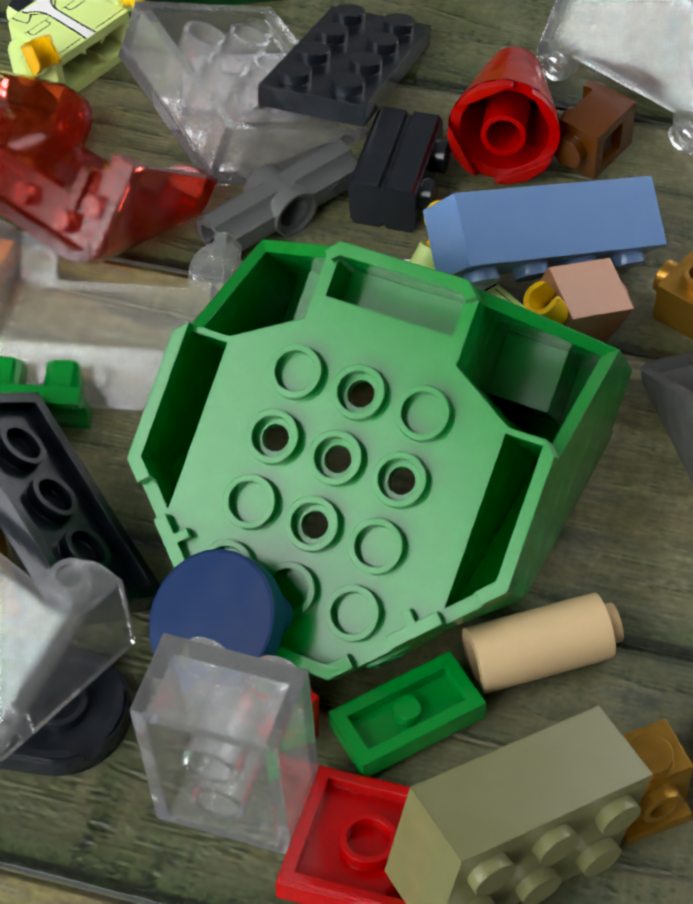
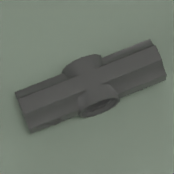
(281, 197)

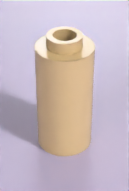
(541, 642)

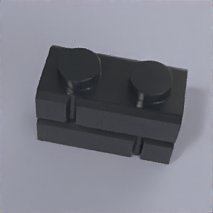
(398, 169)

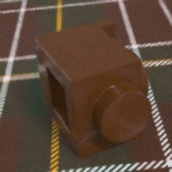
(595, 130)

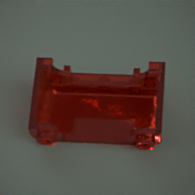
(72, 195)

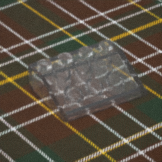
(203, 80)

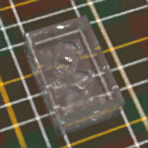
(226, 740)

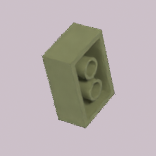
(520, 817)

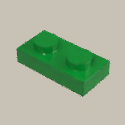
(407, 714)

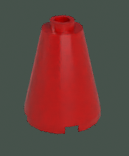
(506, 120)

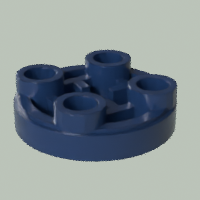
(221, 599)

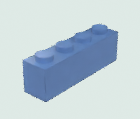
(544, 227)

